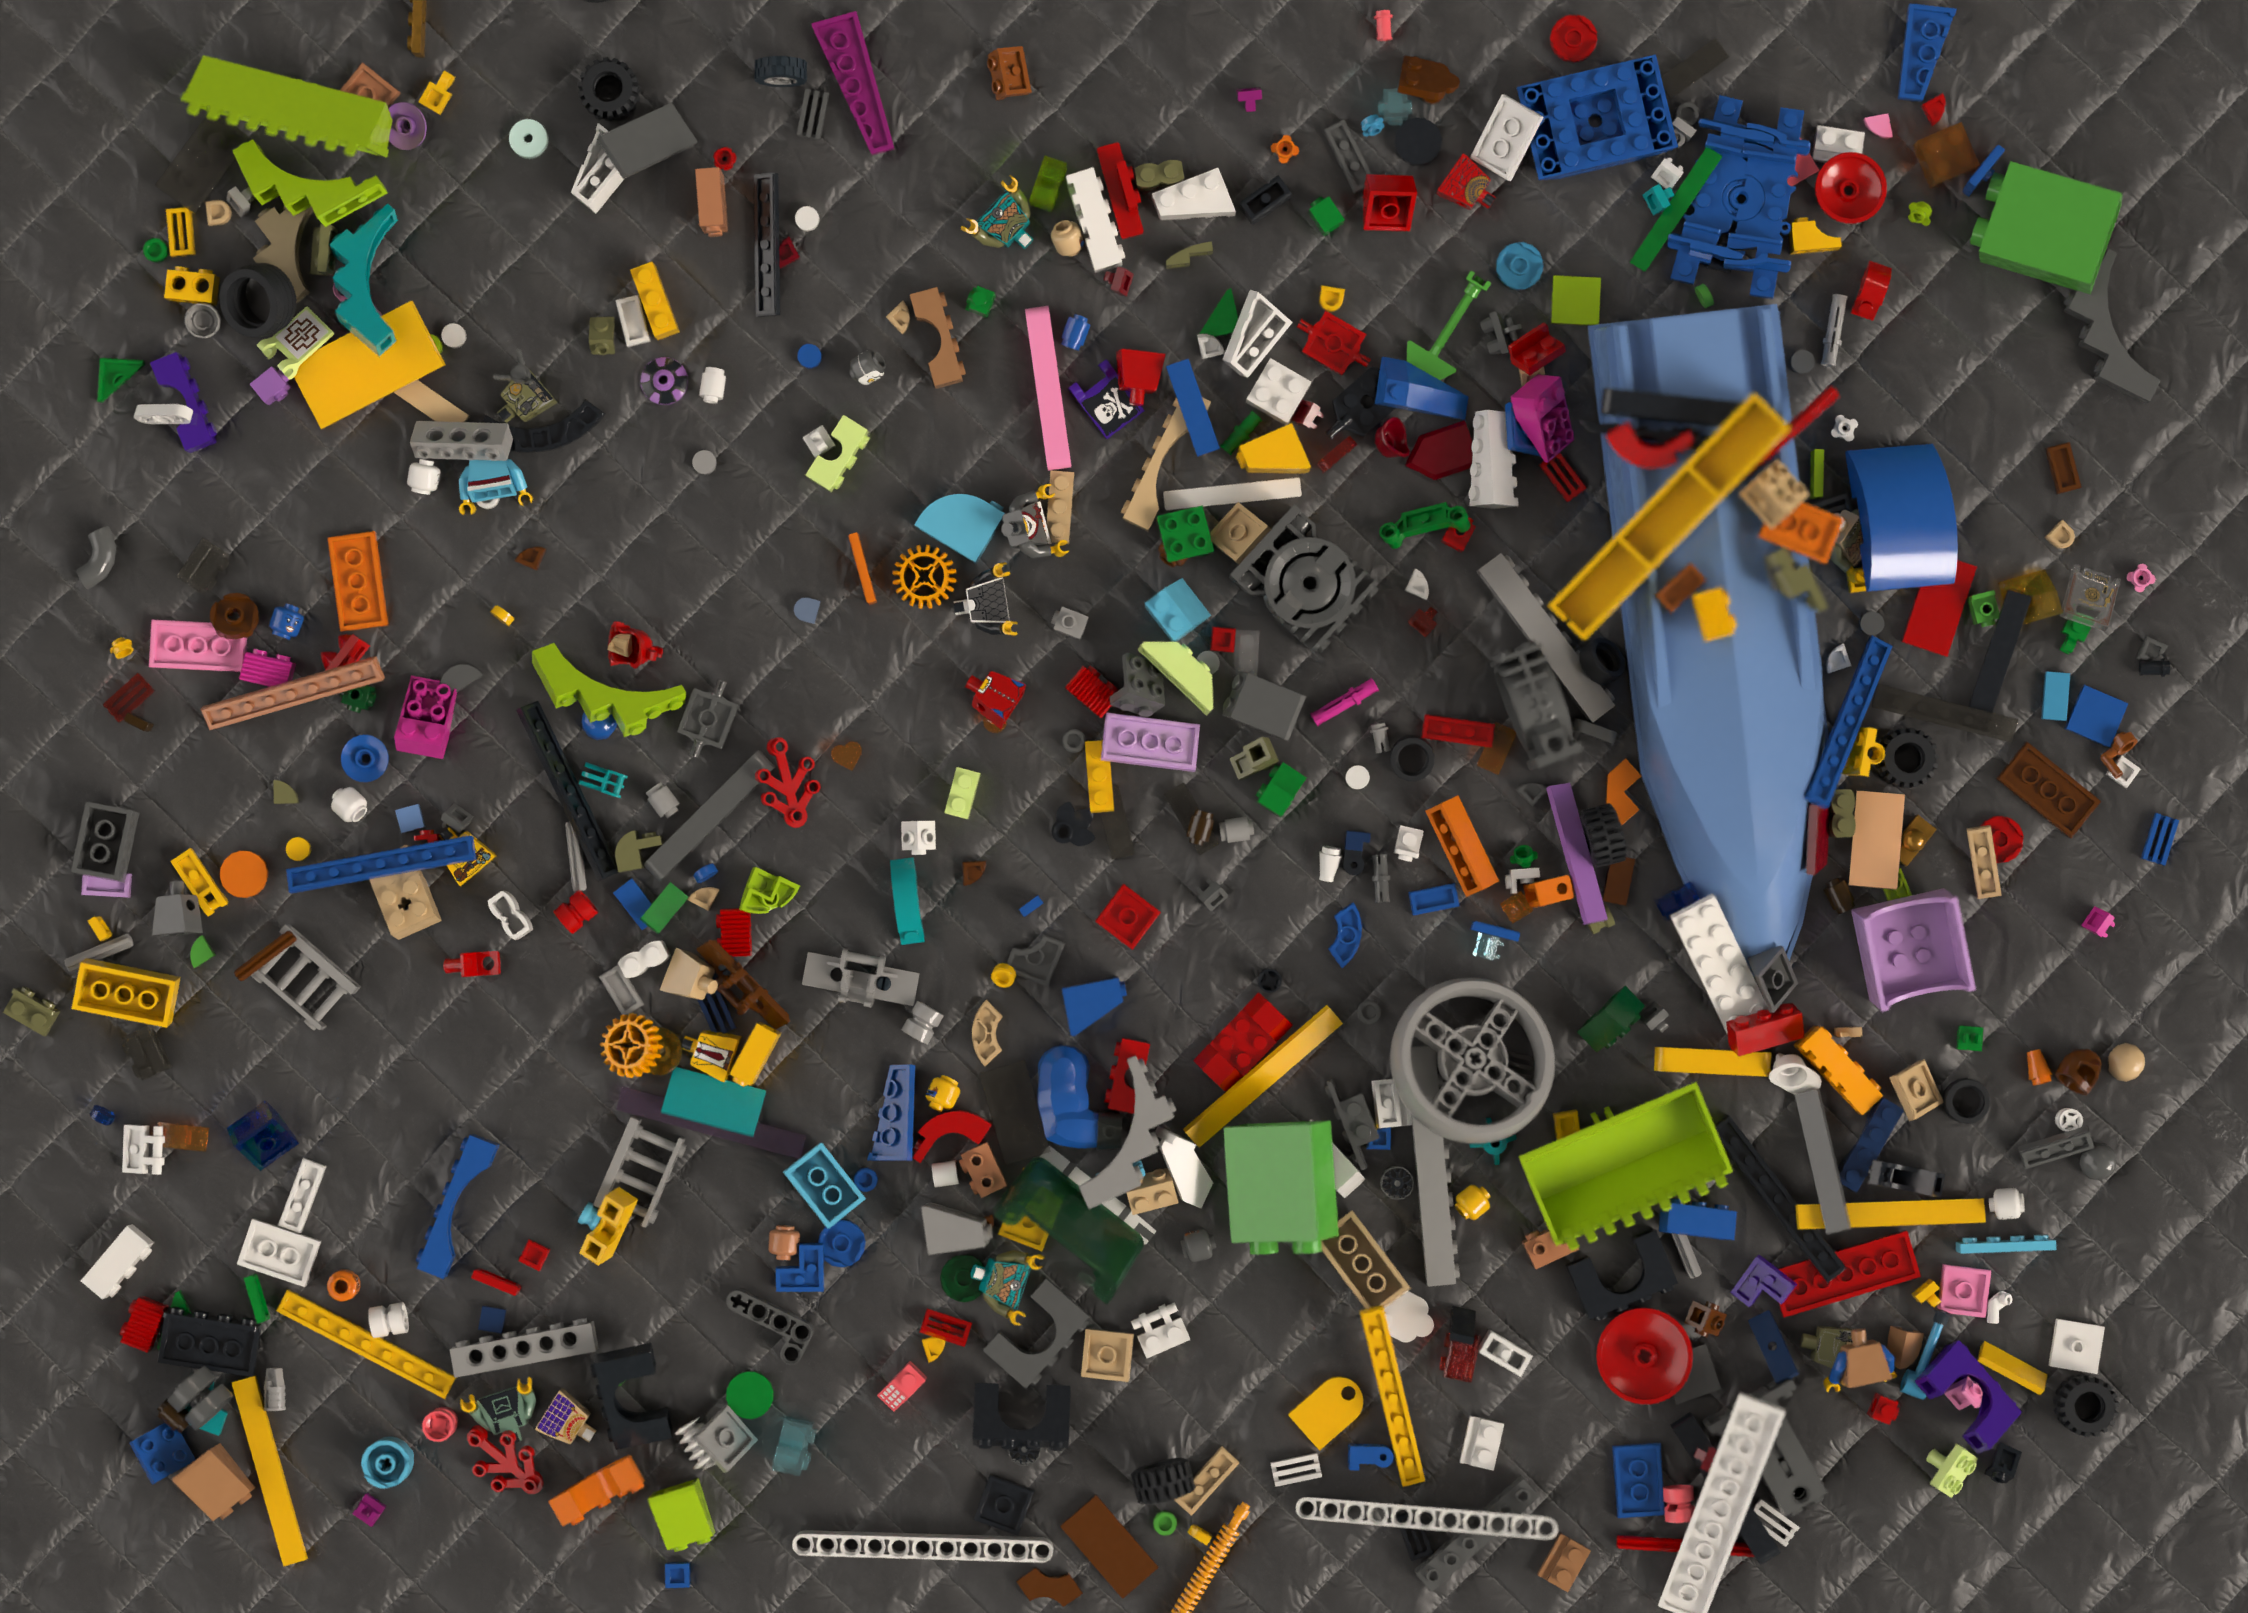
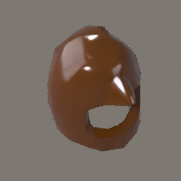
(2079, 1071)

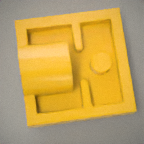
(1858, 761)

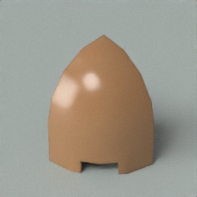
(1904, 1346)

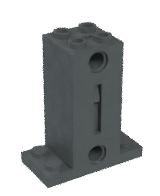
(1787, 1461)

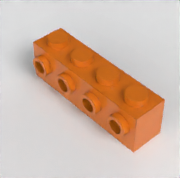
(1462, 846)

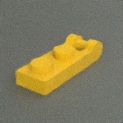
(199, 881)

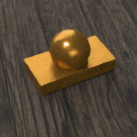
(1914, 839)

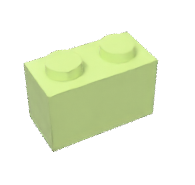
(962, 793)

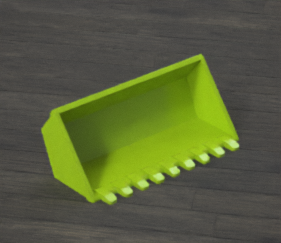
(289, 107)
(1626, 1166)

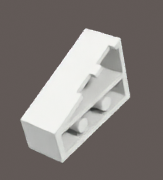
(597, 176)
(1194, 198)
(1254, 334)
(1346, 1175)

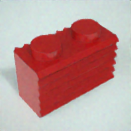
(1091, 690)
(735, 932)
(143, 1323)

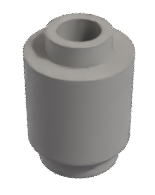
(662, 800)
(1236, 829)

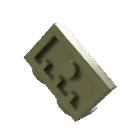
(322, 257)
(31, 1011)

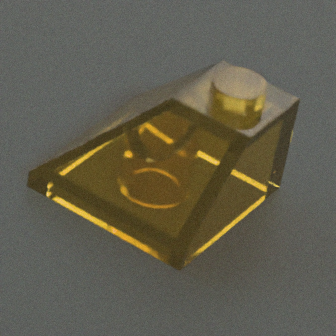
(2041, 589)

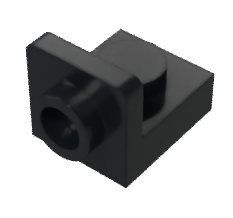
(2003, 1463)

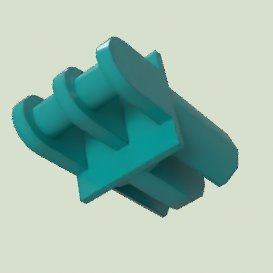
(605, 781)

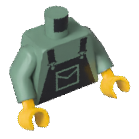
(503, 1409)

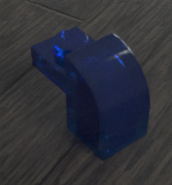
(1676, 900)

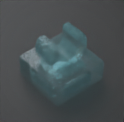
(1486, 946)

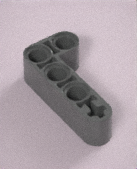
(768, 1321)

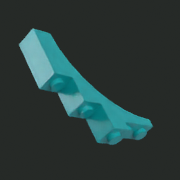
(357, 253)

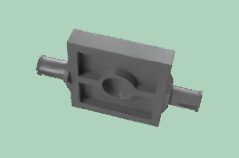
(707, 718)

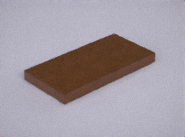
(2048, 790)
(1109, 1546)

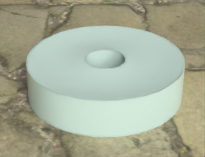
(536, 146)

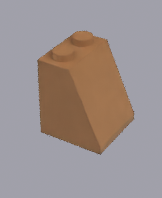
(215, 1483)

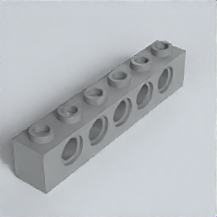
(464, 1364)

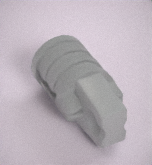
(274, 1390)

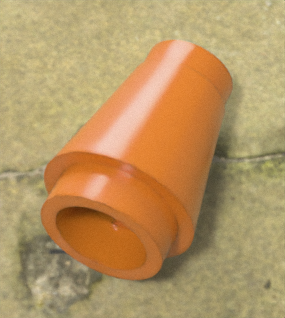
(2038, 1068)

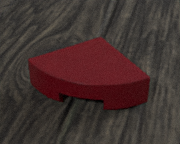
(787, 252)

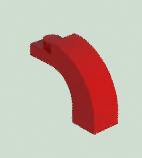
(1644, 454)
(953, 1121)

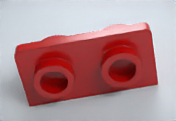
(1535, 349)

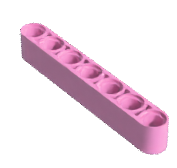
(1048, 388)

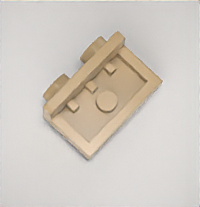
(1155, 1192)

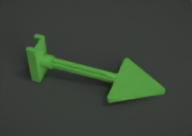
(1429, 360)

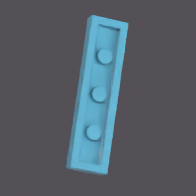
(1995, 1244)

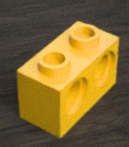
(191, 291)

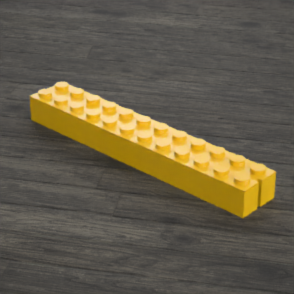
(1669, 516)

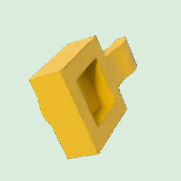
(435, 96)

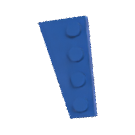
(1923, 42)
(895, 1130)

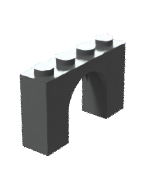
(1027, 1365)

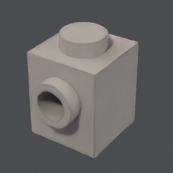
(1069, 622)

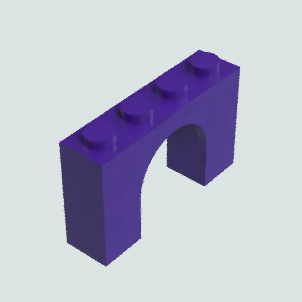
(1996, 1408)

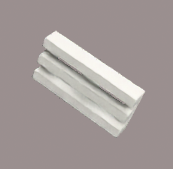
(1315, 1465)
(1789, 1534)

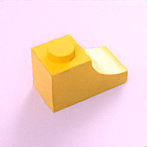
(1807, 238)

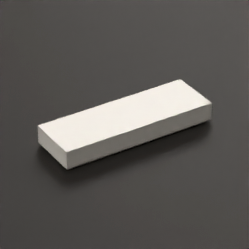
(302, 1195)

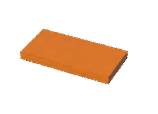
(357, 581)

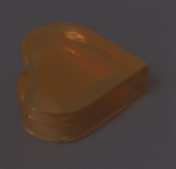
(847, 755)

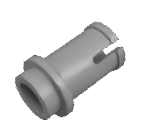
(1380, 735)

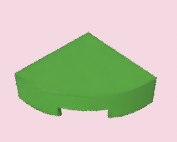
(201, 952)

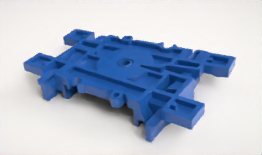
(1764, 184)

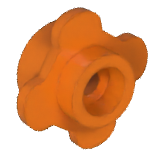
(1292, 150)

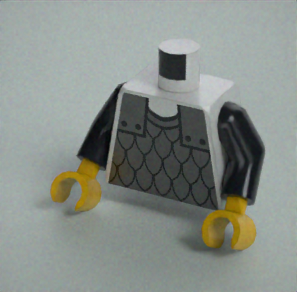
(987, 602)

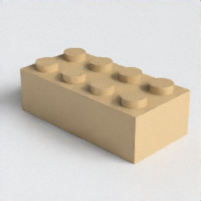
(1364, 1264)

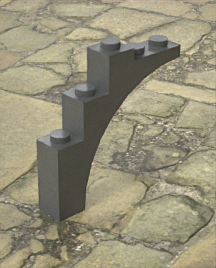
(2117, 367)

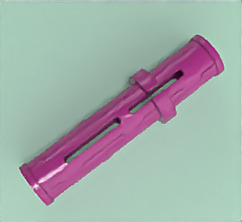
(1344, 702)

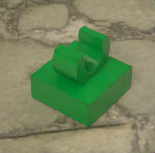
(1969, 1038)

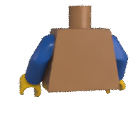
(1861, 1363)

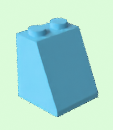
(1177, 610)

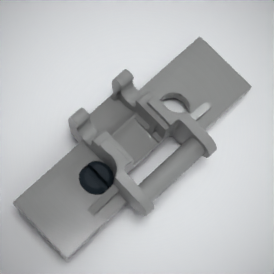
(857, 986)

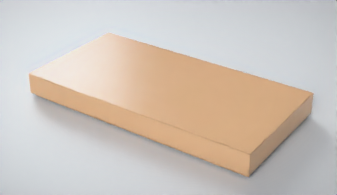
(1877, 840)

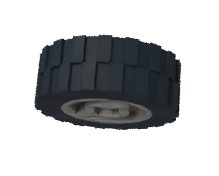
(780, 71)

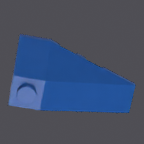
(1412, 389)

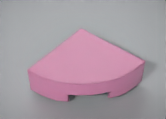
(1879, 125)

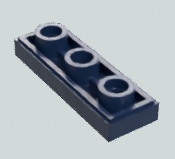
(1767, 1336)

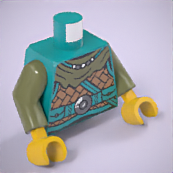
(1004, 220)
(1005, 1281)

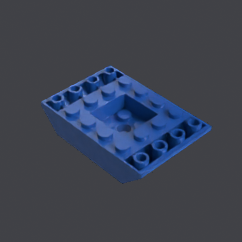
(1631, 112)

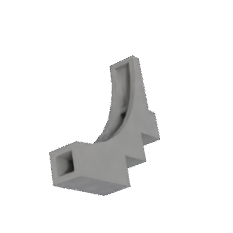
(1149, 1112)

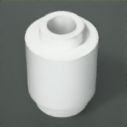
(712, 385)

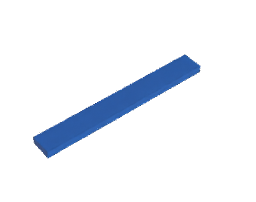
(1848, 722)
(381, 864)

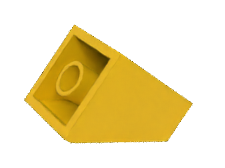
(1274, 453)

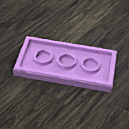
(1150, 742)

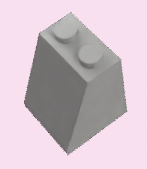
(953, 1230)

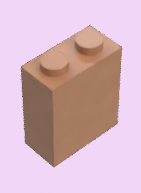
(711, 201)

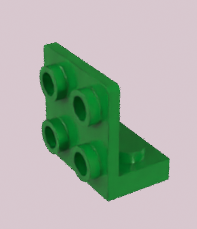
(1185, 534)

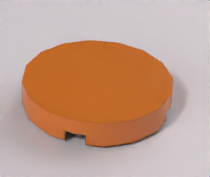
(244, 874)

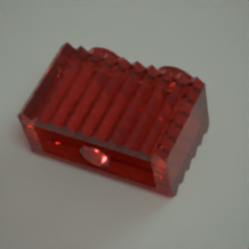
(1459, 1359)

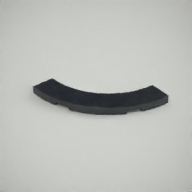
(557, 434)

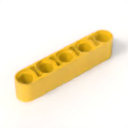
(1711, 1061)

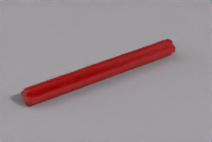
(1800, 422)
(1668, 1545)

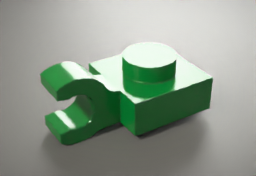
(2075, 632)

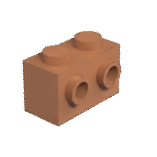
(983, 1170)
(1542, 1248)

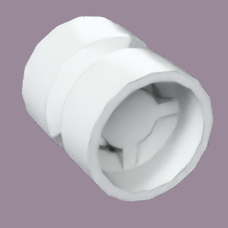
(387, 1320)

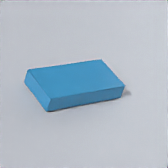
(2055, 696)

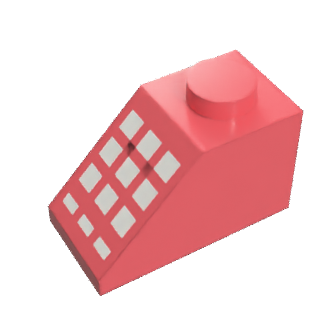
(902, 1386)

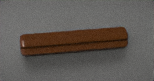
(265, 955)

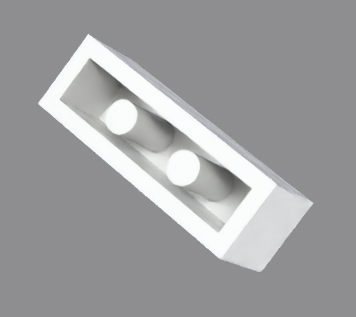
(118, 1262)

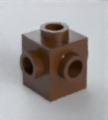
(1705, 1318)

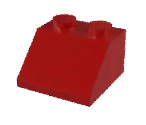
(1388, 202)

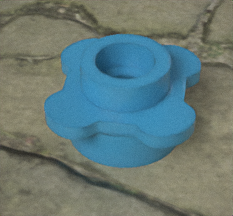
(1372, 125)

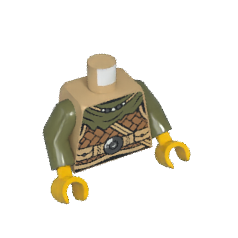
(1846, 547)

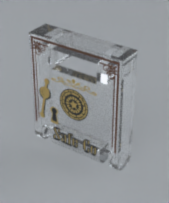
(2091, 591)

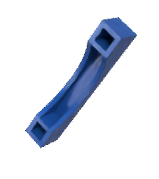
(439, 1250)

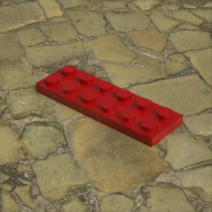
(1868, 1266)

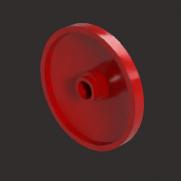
(1644, 1356)

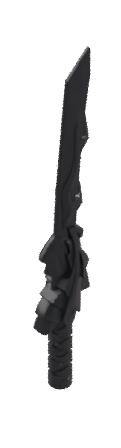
(1661, 436)

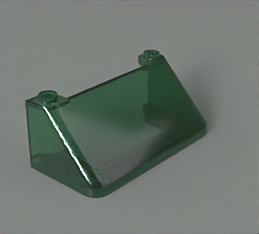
(1061, 1211)

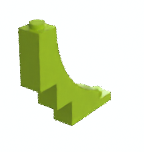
(328, 198)

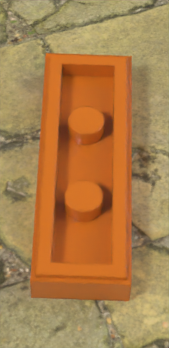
(862, 568)

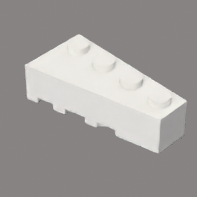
(1094, 220)
(1491, 463)

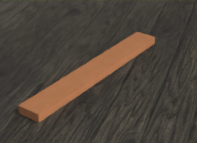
(292, 693)

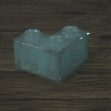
(792, 1449)

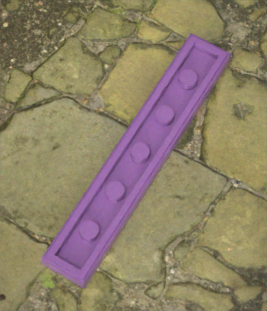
(1576, 853)

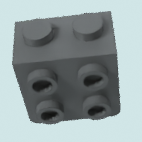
(1142, 687)

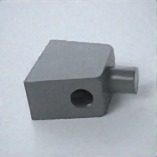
(176, 913)

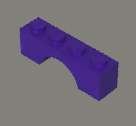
(173, 373)

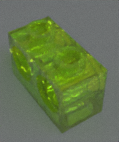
(1048, 183)

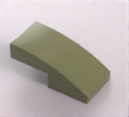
(1182, 258)

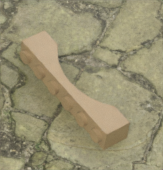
(1144, 506)

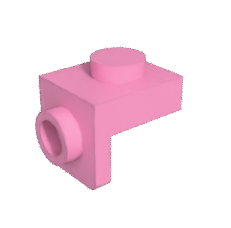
(1964, 1394)

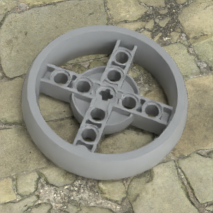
(1508, 1005)

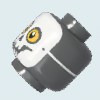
(867, 367)

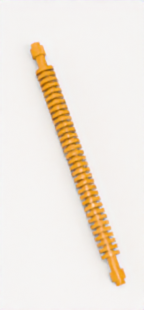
(1240, 1513)

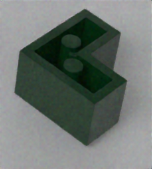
(1612, 1020)

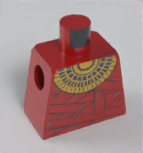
(1466, 185)

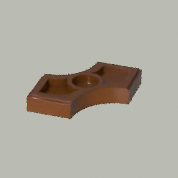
(1060, 1588)

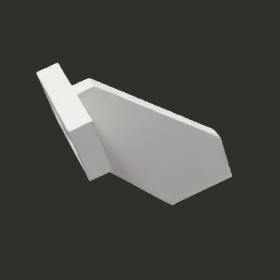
(1185, 1167)

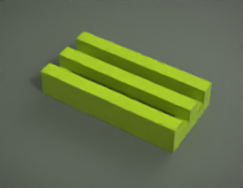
(1816, 473)

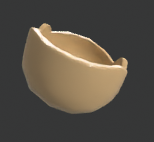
(2126, 1062)

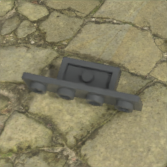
(1356, 1121)

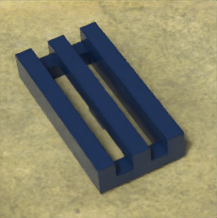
(724, 1029)

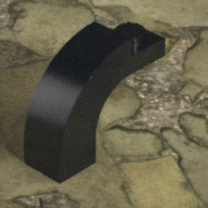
(1906, 1178)

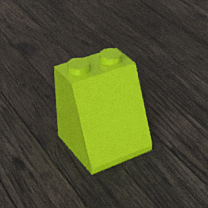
(682, 1515)

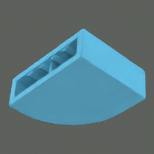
(962, 523)

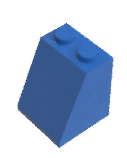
(1091, 1001)

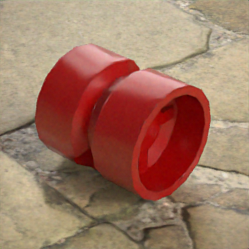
(576, 911)

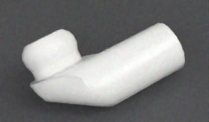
(1996, 1303)

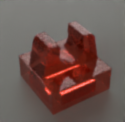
(1423, 621)

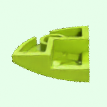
(766, 892)

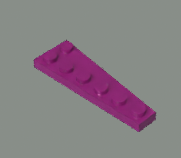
(849, 60)

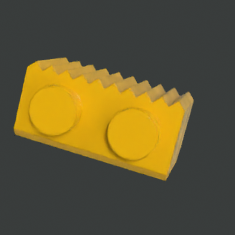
(1713, 614)

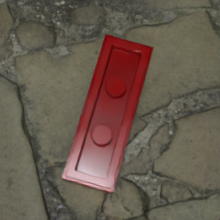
(1458, 731)

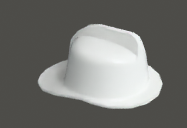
(1793, 1074)

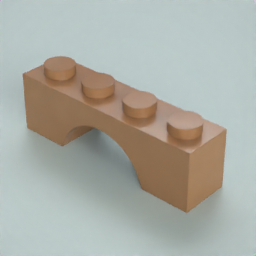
(929, 308)

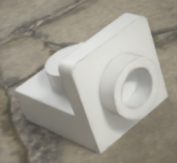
(1408, 843)
(1524, 875)

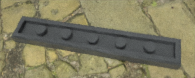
(1823, 1161)

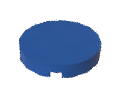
(842, 1243)

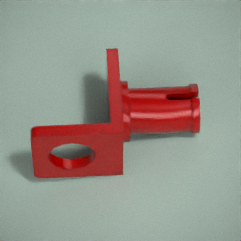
(472, 964)

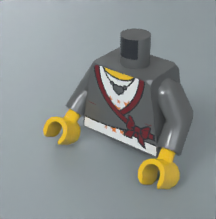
(1027, 526)

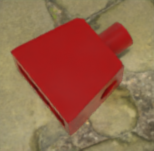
(1139, 373)

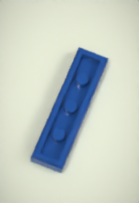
(1192, 407)

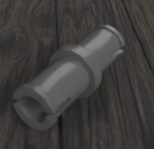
(1381, 878)

